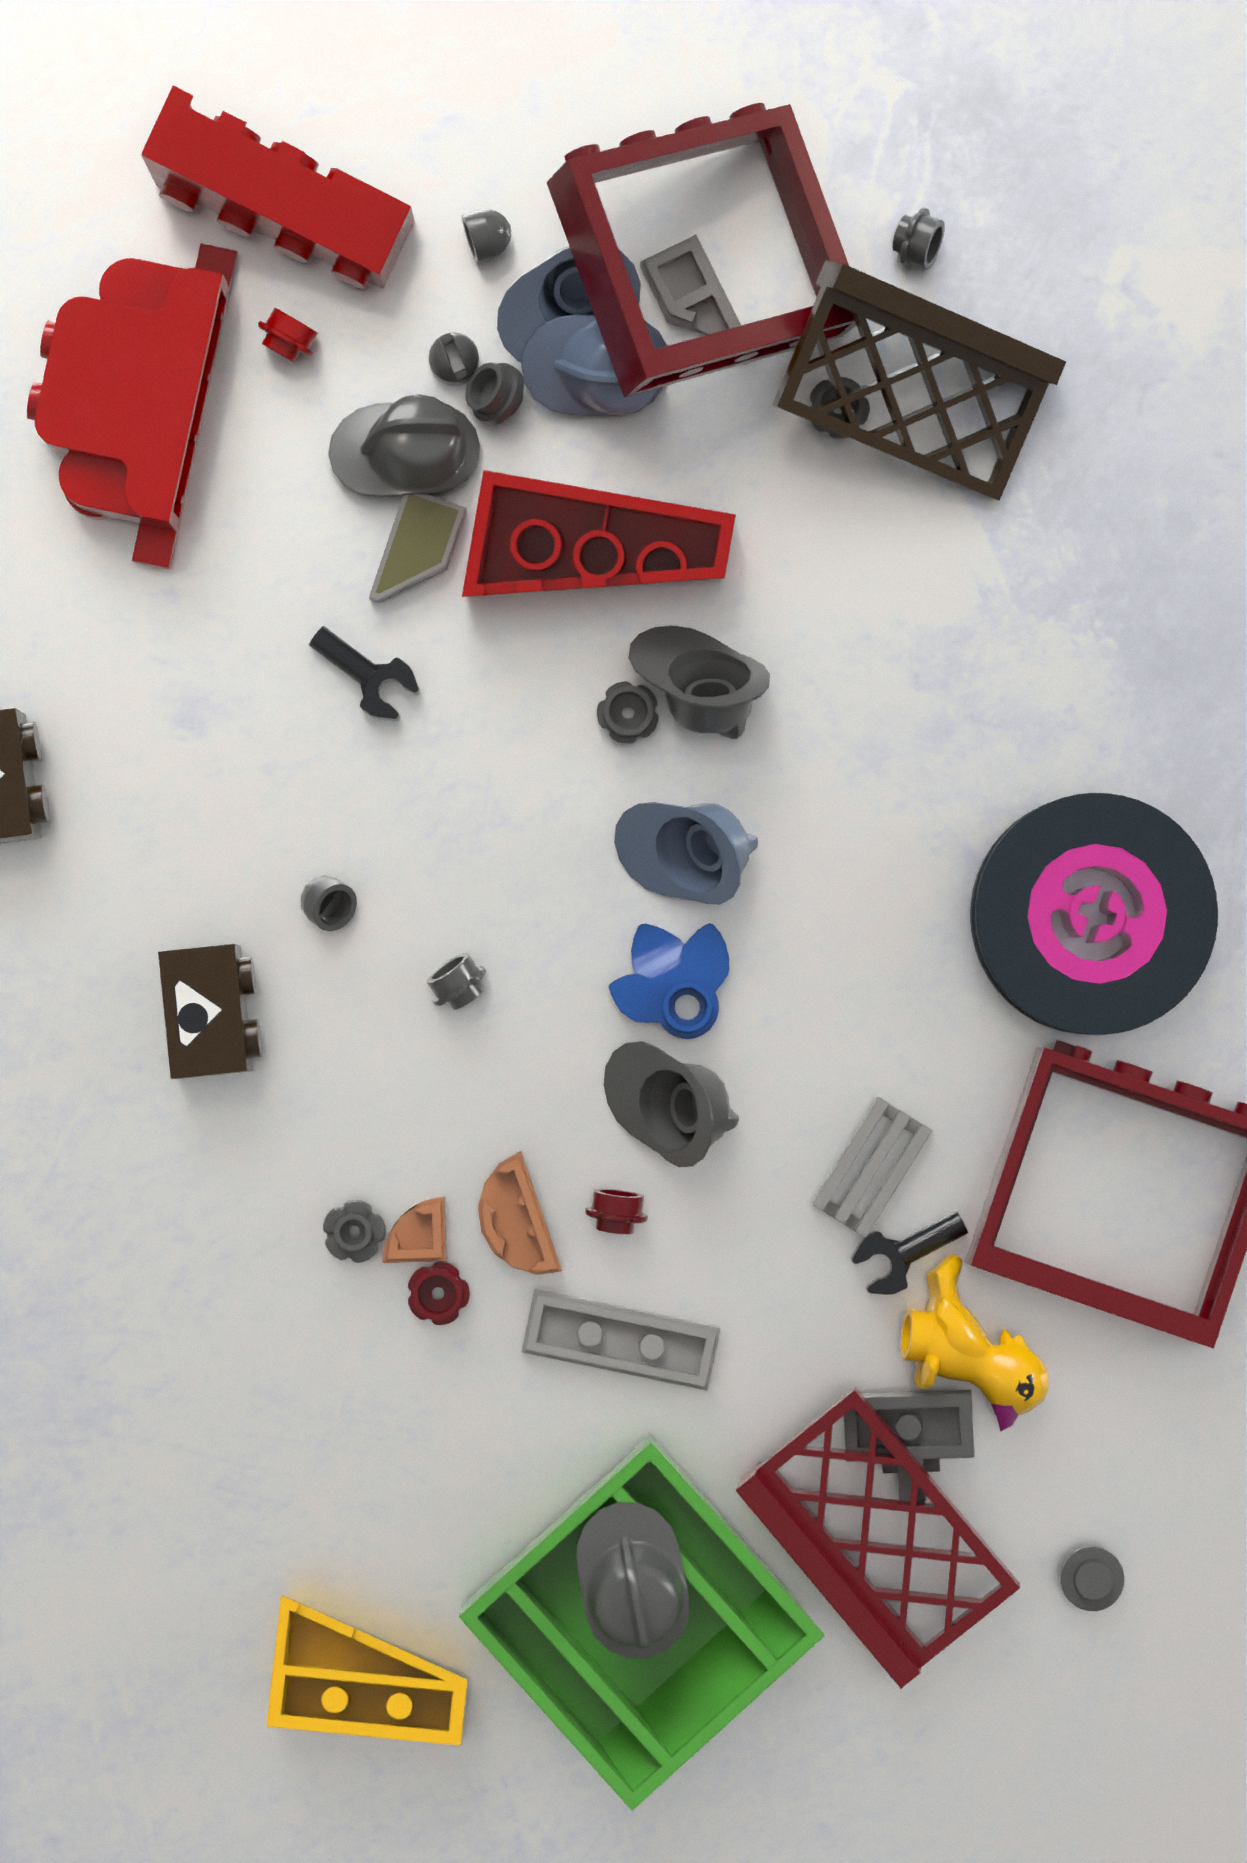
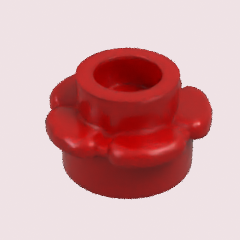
(287, 335)

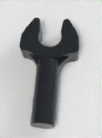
(365, 672)
(906, 1251)

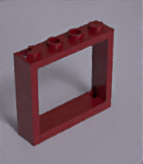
(604, 275)
(1132, 1083)

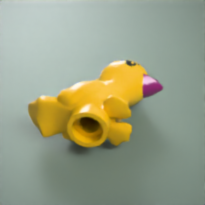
(953, 1345)

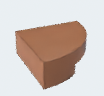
(418, 1234)

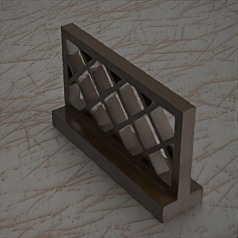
(937, 328)

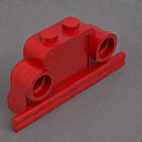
(132, 391)

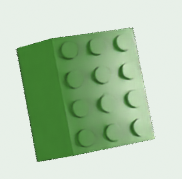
(652, 1713)

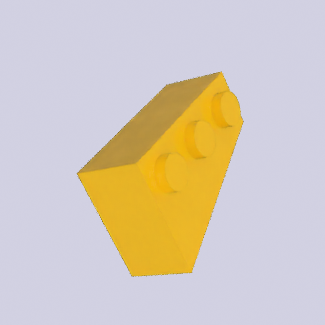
(358, 1685)

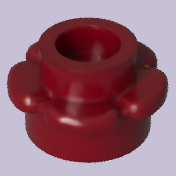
(616, 1210)
(425, 1305)

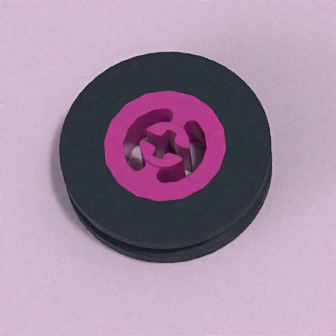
(1162, 943)

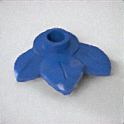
(670, 970)

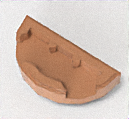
(514, 1220)

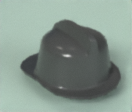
(404, 448)
(702, 678)
(667, 1103)
(632, 1580)

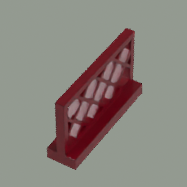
(835, 1572)

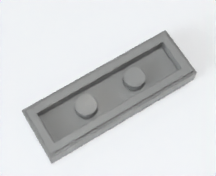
(621, 1339)

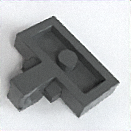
(927, 1423)

